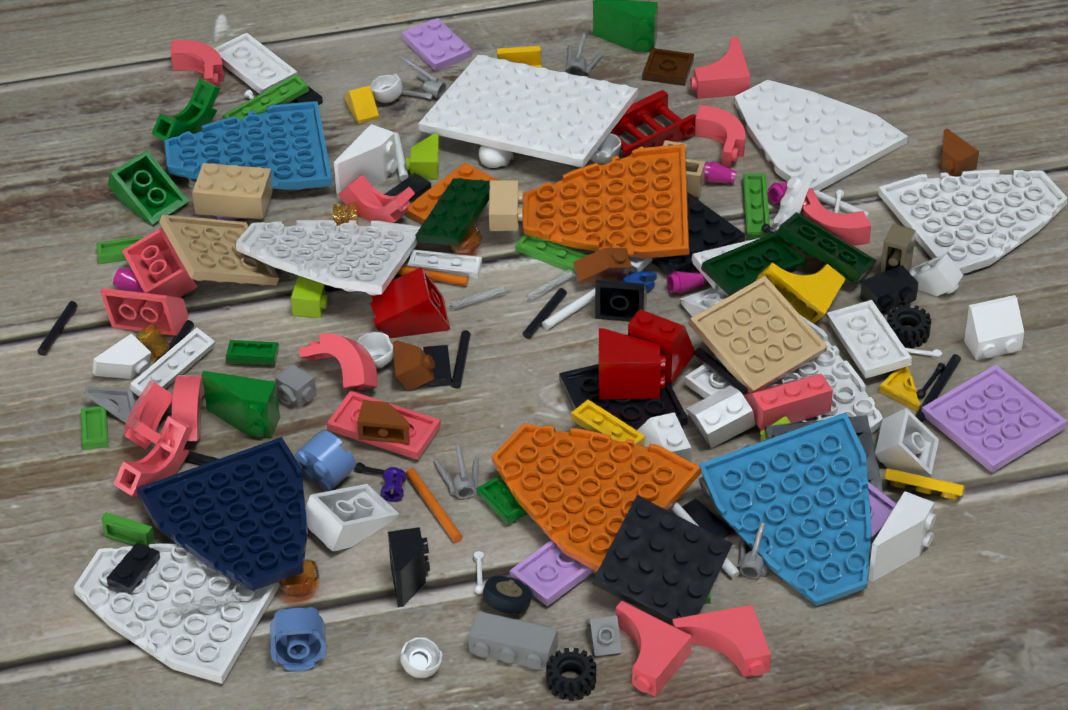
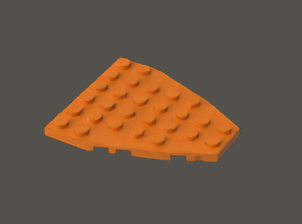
(617, 205)
(585, 483)

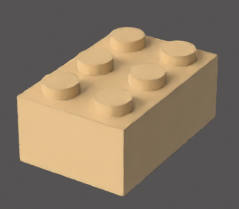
(232, 191)

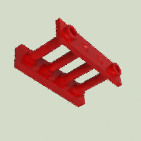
(644, 112)

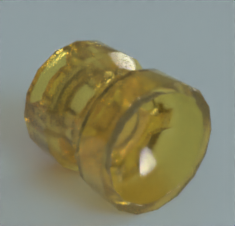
(340, 211)
(152, 340)

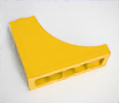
(806, 293)

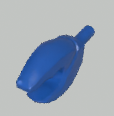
(642, 277)

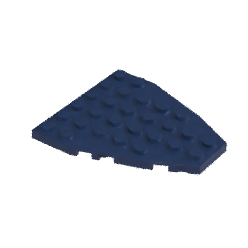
(237, 514)

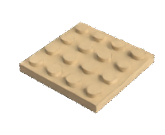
(210, 251)
(758, 335)

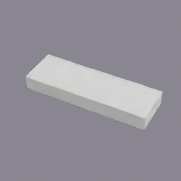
(446, 263)

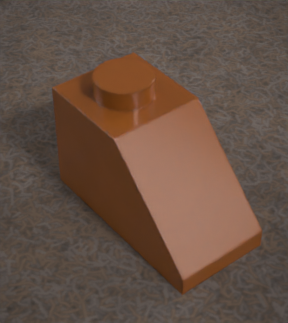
(957, 155)
(605, 264)
(412, 365)
(382, 423)

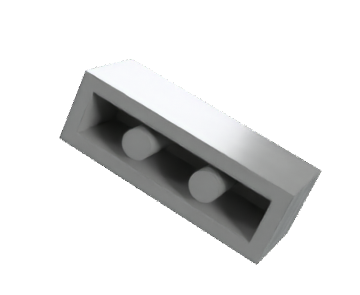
(512, 640)

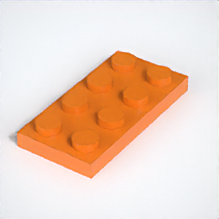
(425, 203)

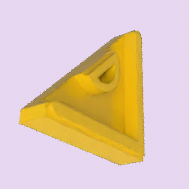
(901, 388)

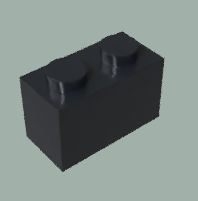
(890, 289)

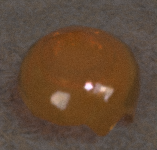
(470, 243)
(302, 584)

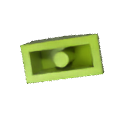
(425, 158)
(309, 298)

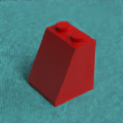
(410, 307)
(670, 336)
(629, 367)

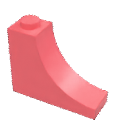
(725, 77)
(732, 633)
(660, 648)

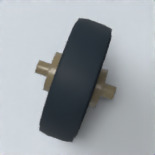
(507, 594)

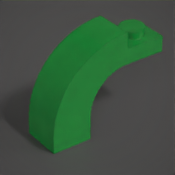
(196, 113)

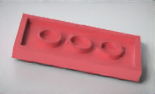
(421, 426)

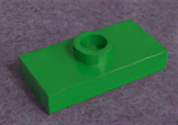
(252, 352)
(501, 500)

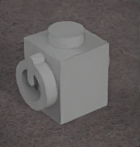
(295, 386)

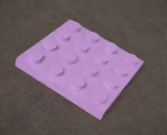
(994, 418)

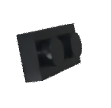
(133, 568)

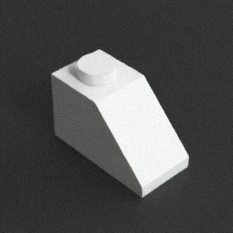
(937, 275)
(123, 359)

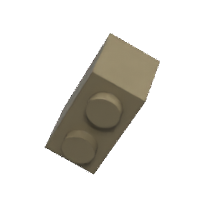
(898, 248)

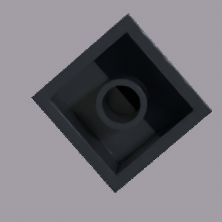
(619, 300)
(408, 562)

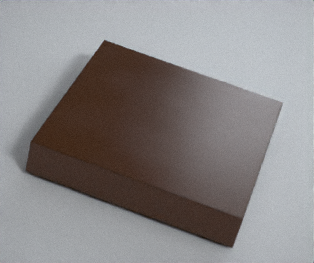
(668, 66)

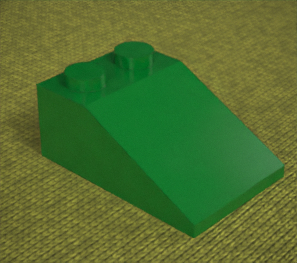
(626, 23)
(146, 188)
(243, 402)

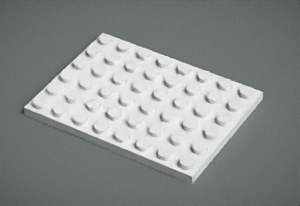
(529, 110)

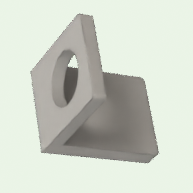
(605, 635)

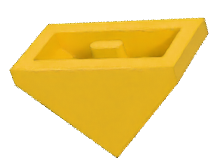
(362, 104)

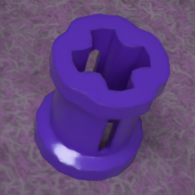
(389, 484)

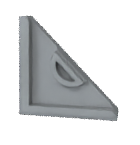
(114, 400)

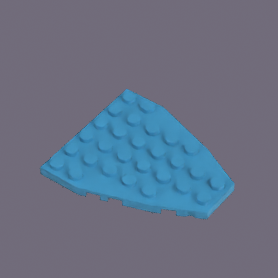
(283, 139)
(812, 501)

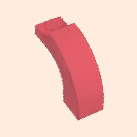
(199, 58)
(723, 127)
(373, 204)
(850, 227)
(356, 362)
(187, 402)
(146, 415)
(161, 462)

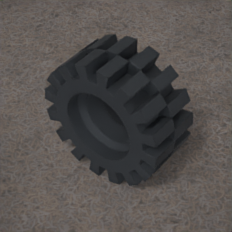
(913, 317)
(571, 686)

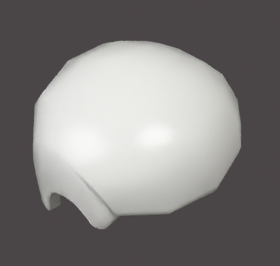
(387, 88)
(608, 149)
(494, 157)
(379, 348)
(421, 657)

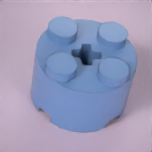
(325, 460)
(297, 638)

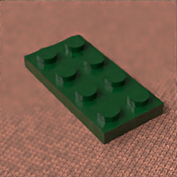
(455, 212)
(826, 247)
(743, 264)

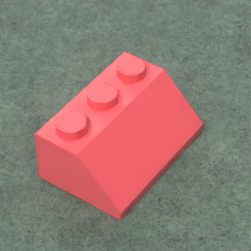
(158, 266)
(138, 310)
(794, 399)

